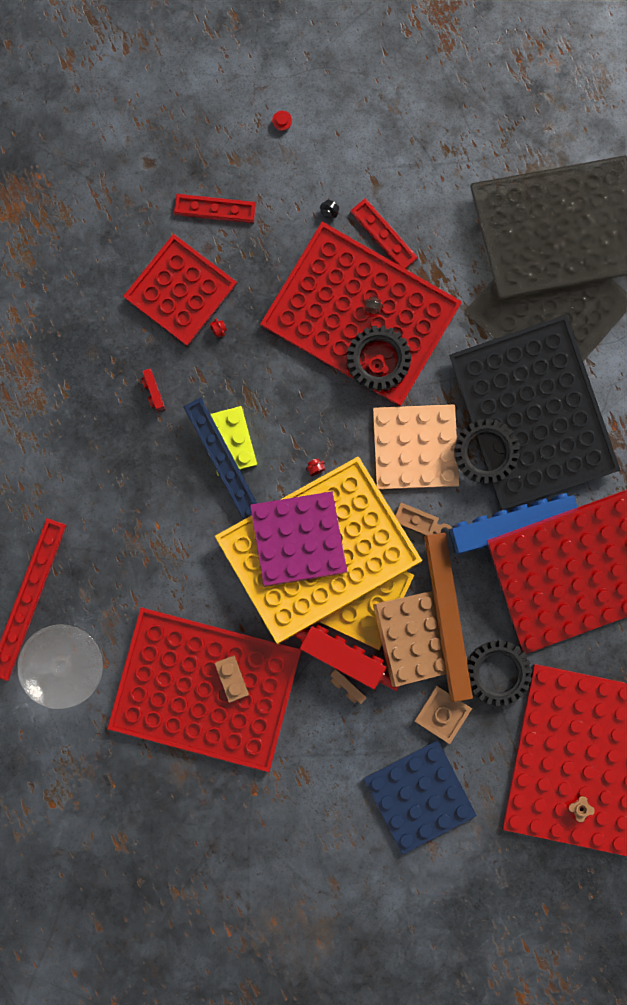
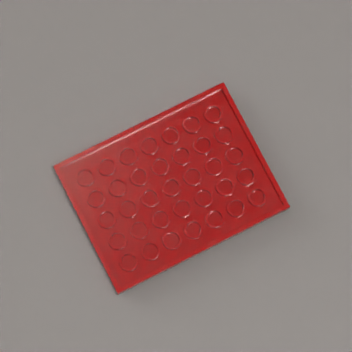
(325, 304)
(565, 572)
(177, 697)
(567, 750)

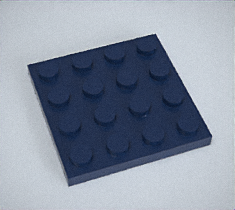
(420, 797)

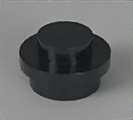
(329, 209)

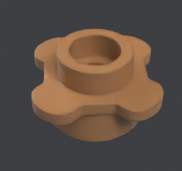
(575, 808)

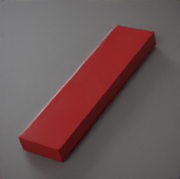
(215, 208)
(383, 234)

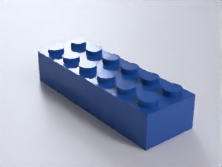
(475, 535)

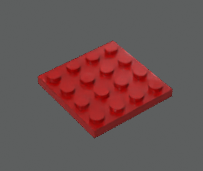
(180, 290)

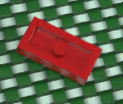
(149, 382)

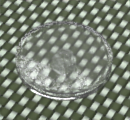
(60, 666)

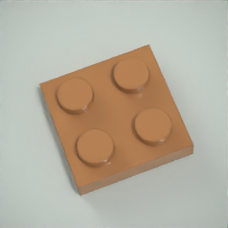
(442, 715)

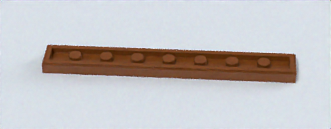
(448, 617)

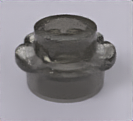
(373, 305)

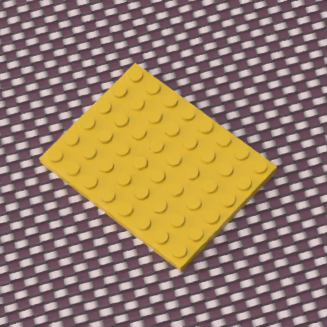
(372, 547)

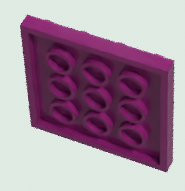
(298, 539)

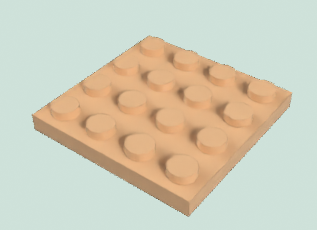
(415, 447)

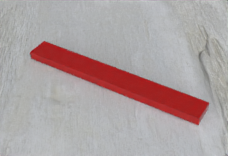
(29, 595)

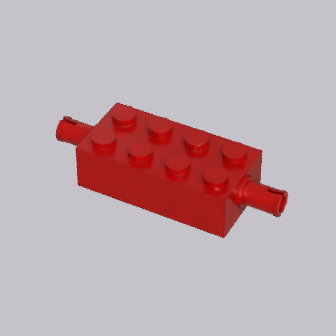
(344, 658)

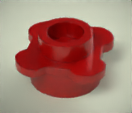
(379, 360)

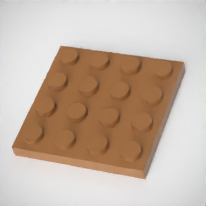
(410, 638)

